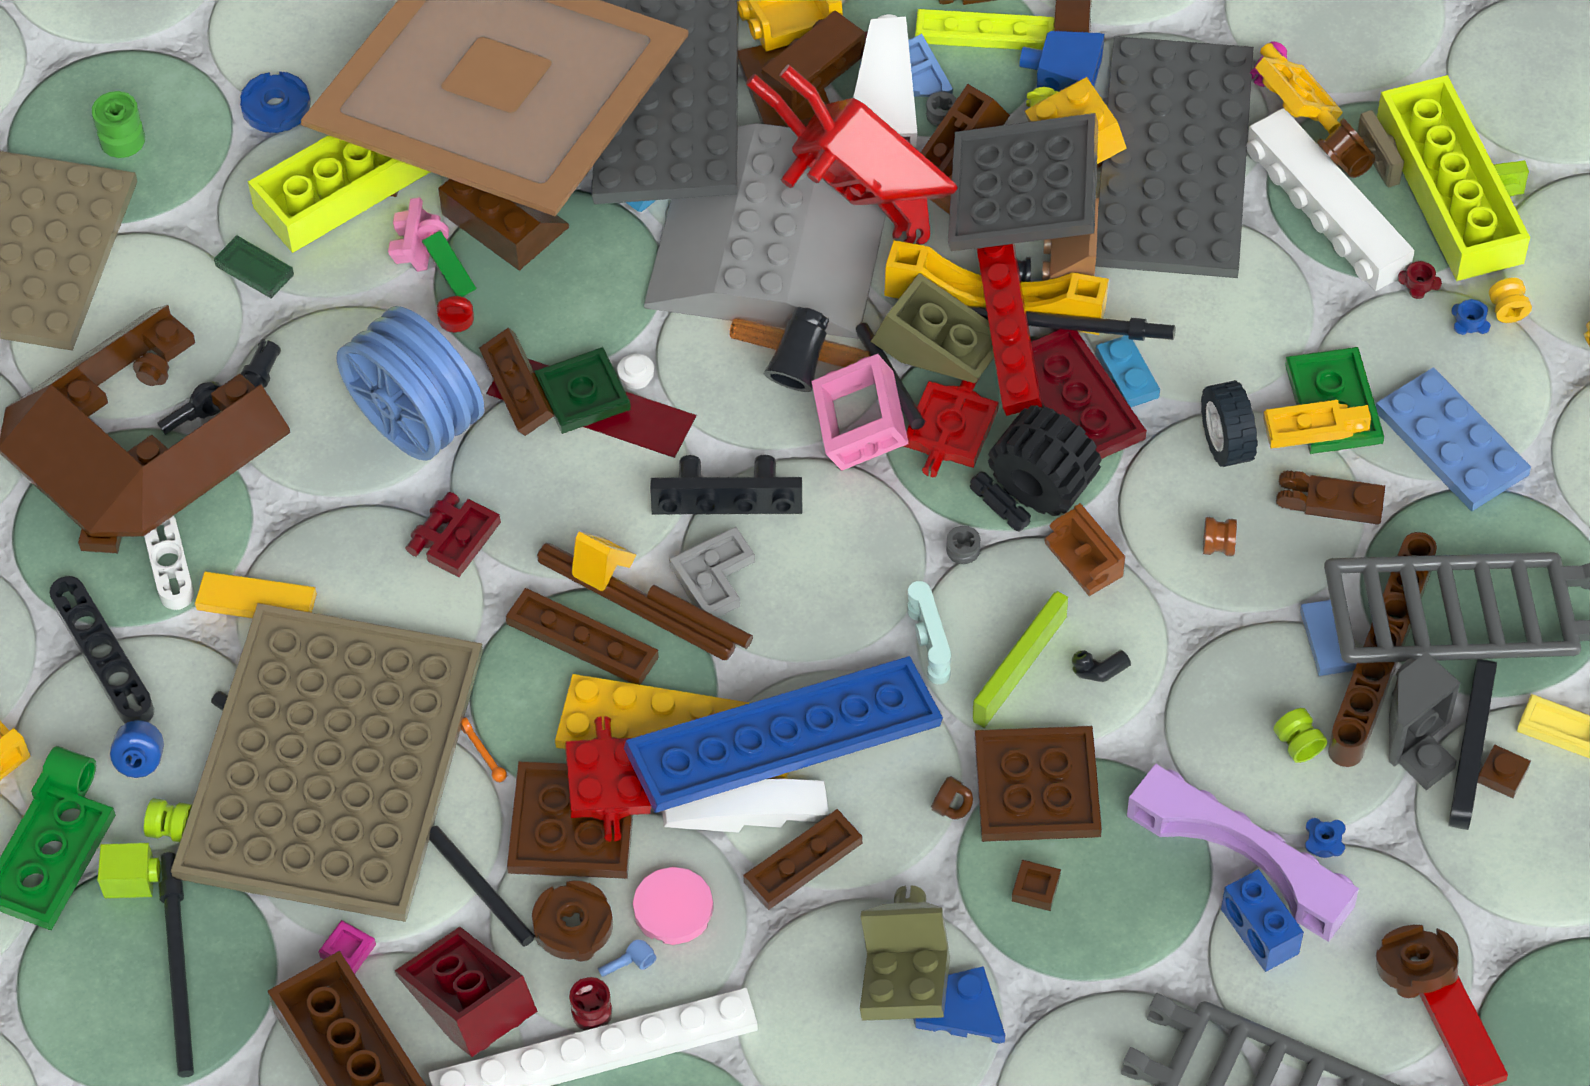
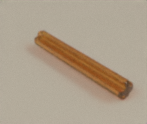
(771, 336)

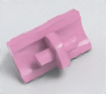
(414, 226)

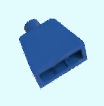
(1065, 59)

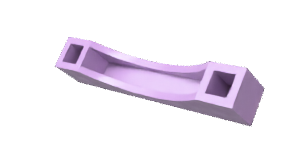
(1175, 808)

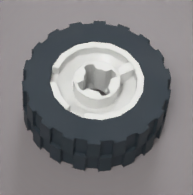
(1229, 423)

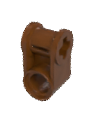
(1348, 150)

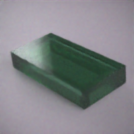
(254, 266)

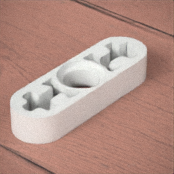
(178, 570)

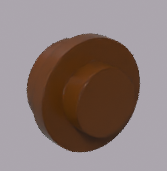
(151, 369)

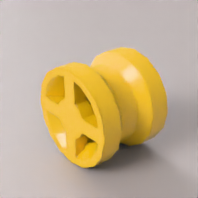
(1510, 300)

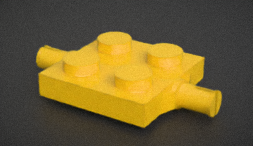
(1297, 89)

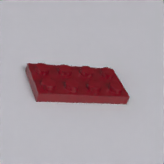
(1079, 388)

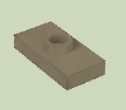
(1383, 146)

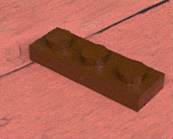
(516, 381)
(802, 859)

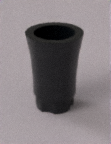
(798, 350)

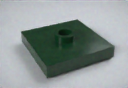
(583, 390)

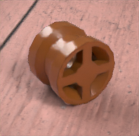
(1219, 536)

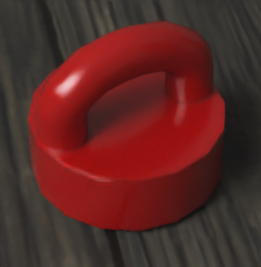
(455, 314)

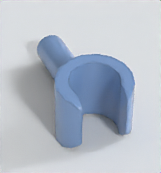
(637, 952)

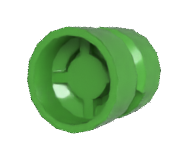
(118, 124)

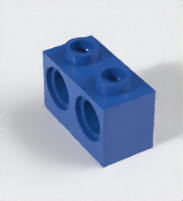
(1262, 920)

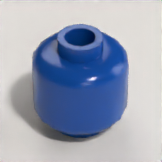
(137, 749)

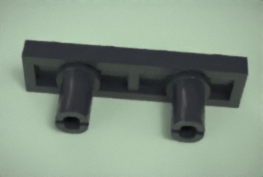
(726, 495)

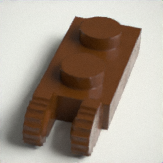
(1331, 497)

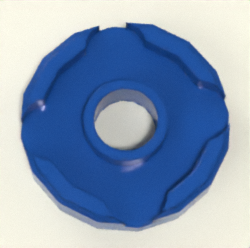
(275, 117)

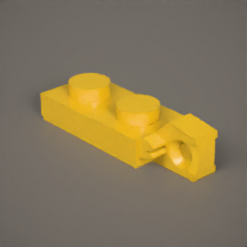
(1314, 423)

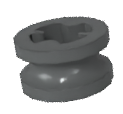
(939, 99)
(965, 554)

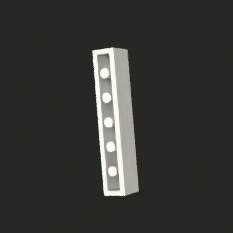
(1329, 199)

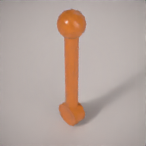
(498, 773)

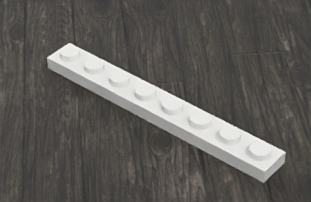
(609, 1045)

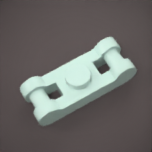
(930, 631)

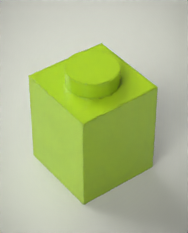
(127, 870)

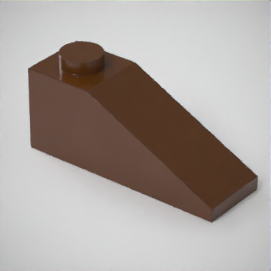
(969, 112)

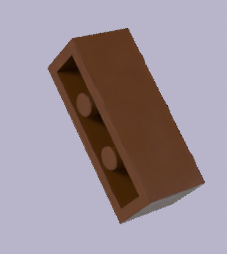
(818, 56)

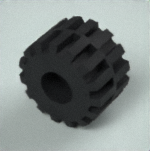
(1044, 460)

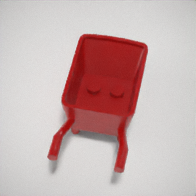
(859, 157)

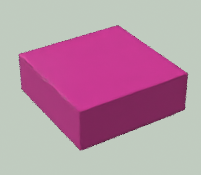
(352, 944)

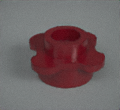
(1420, 271)

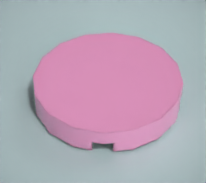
(673, 905)

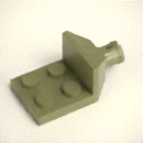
(905, 959)

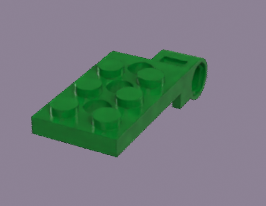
(59, 787)

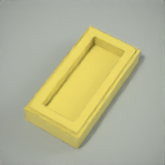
(1556, 725)

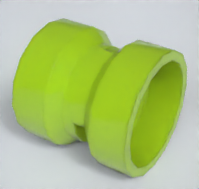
(1299, 734)
(166, 819)

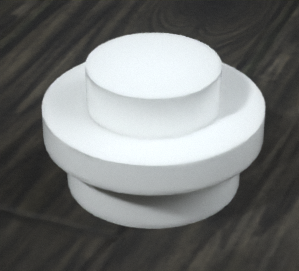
(635, 371)

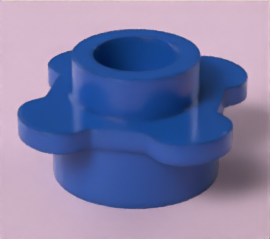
(1470, 309)
(1325, 847)

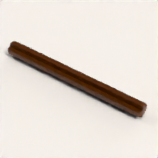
(638, 603)

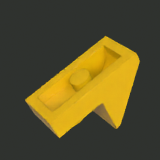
(597, 559)

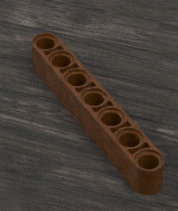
(1371, 694)

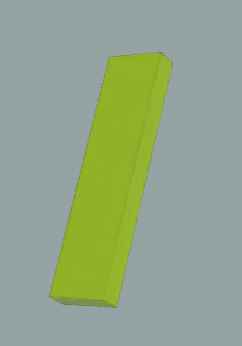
(1020, 659)

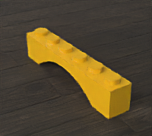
(1067, 295)

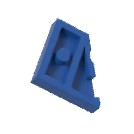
(968, 1008)

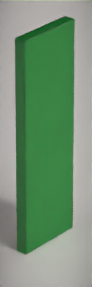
(449, 264)

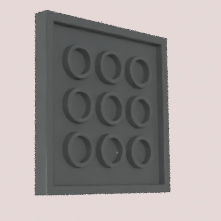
(1024, 182)

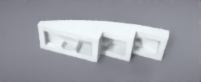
(756, 804)

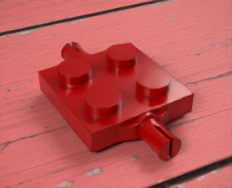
(954, 425)
(603, 780)

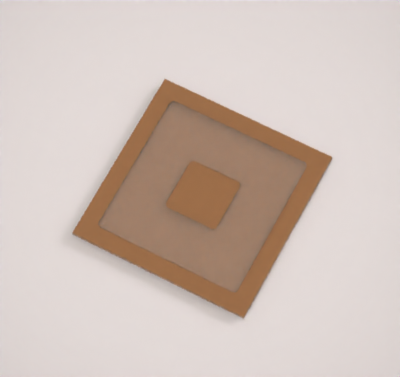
(498, 90)

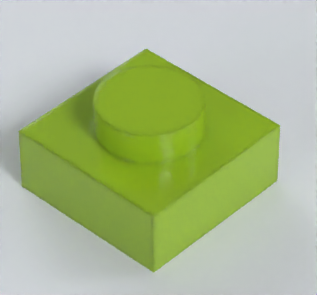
(1513, 176)

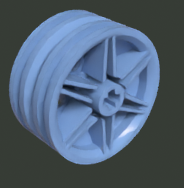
(410, 383)

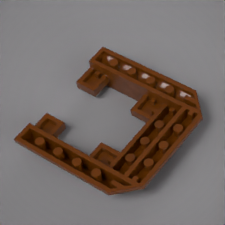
(134, 490)

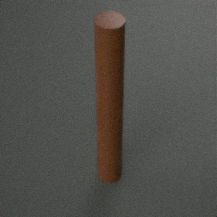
(700, 616)

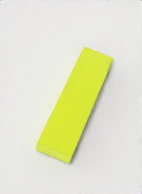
(983, 29)

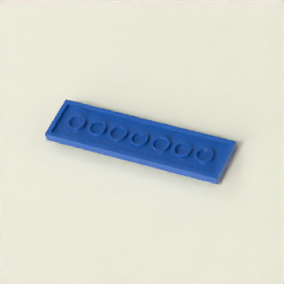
(782, 734)

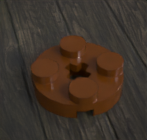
(577, 941)
(1417, 977)

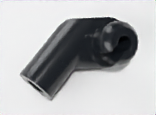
(1097, 670)

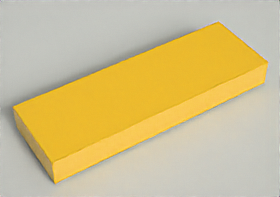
(241, 595)

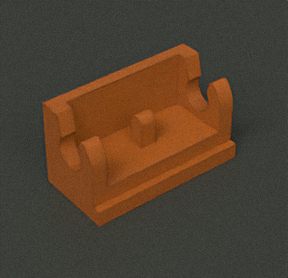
(1085, 550)

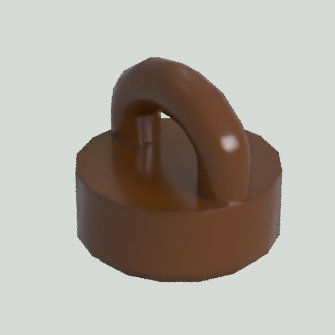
(946, 796)

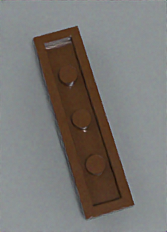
(582, 637)

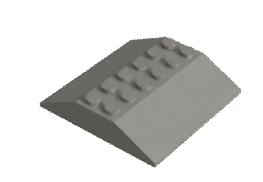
(768, 245)

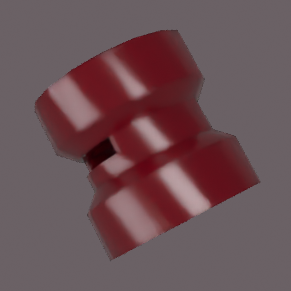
(586, 996)

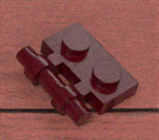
(460, 540)

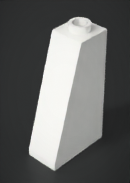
(886, 75)

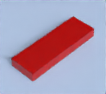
(1464, 1036)

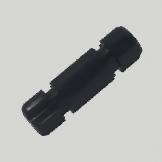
(1000, 501)

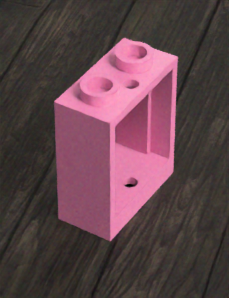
(882, 434)

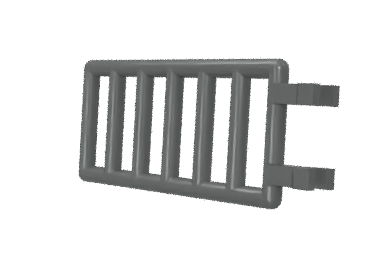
(1560, 578)
(1166, 1012)

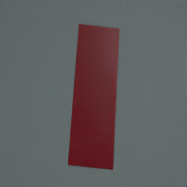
(645, 425)

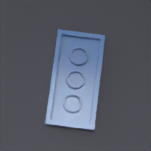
(1452, 439)

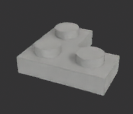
(705, 569)

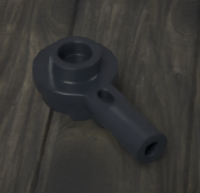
(199, 406)

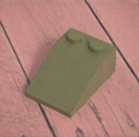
(936, 333)

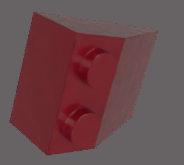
(468, 990)

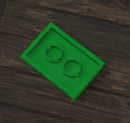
(1335, 377)

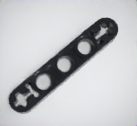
(99, 634)
(1472, 744)

